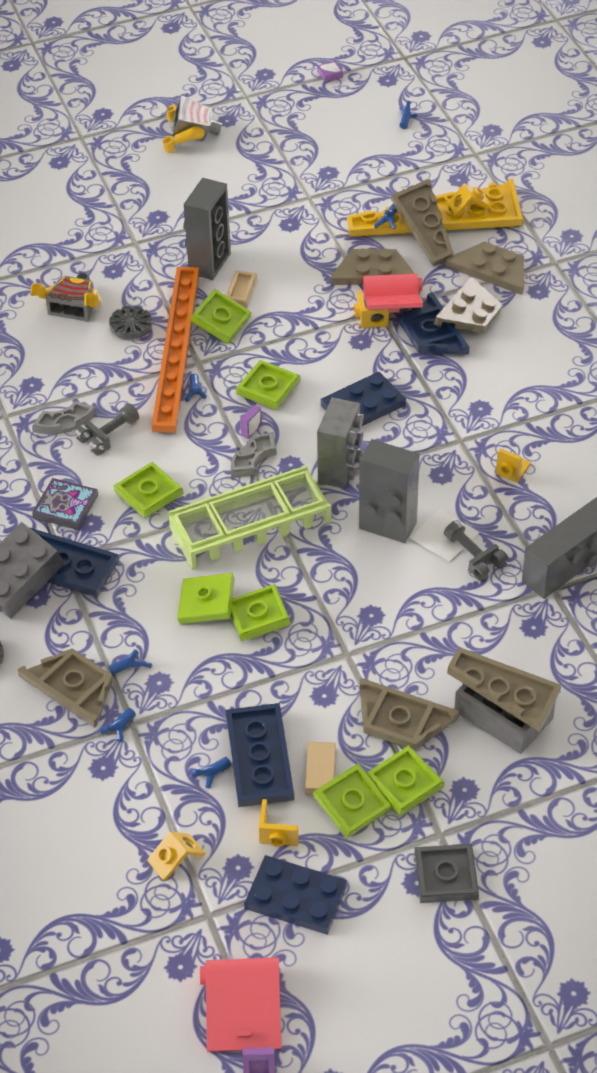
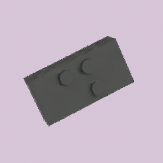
(207, 227)
(388, 490)
(562, 552)

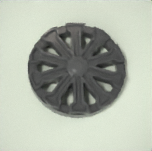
(130, 322)

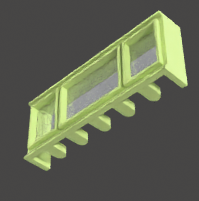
(247, 513)

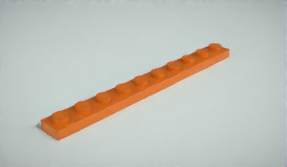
(175, 350)

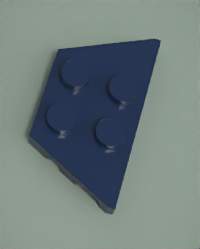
(427, 336)

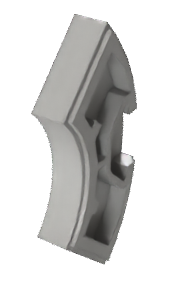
(64, 420)
(248, 457)

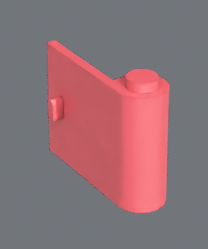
(392, 291)
(242, 1003)

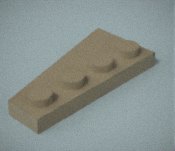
(420, 212)
(510, 688)

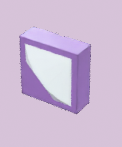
(330, 71)
(250, 421)

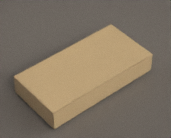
(242, 287)
(319, 765)

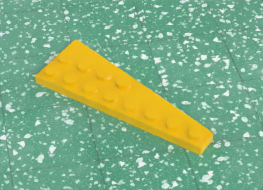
(503, 213)

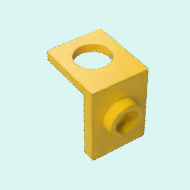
(469, 194)
(365, 314)
(511, 465)
(276, 834)
(172, 852)

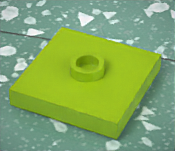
(221, 316)
(268, 384)
(148, 489)
(206, 598)
(259, 613)
(405, 780)
(352, 800)

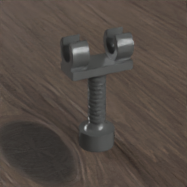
(101, 440)
(477, 565)

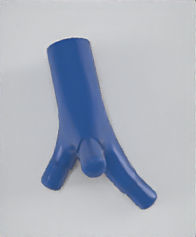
(406, 115)
(388, 217)
(194, 388)
(128, 662)
(119, 724)
(212, 770)

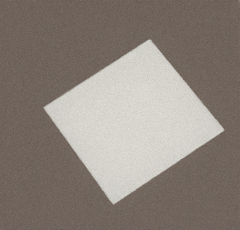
(432, 536)

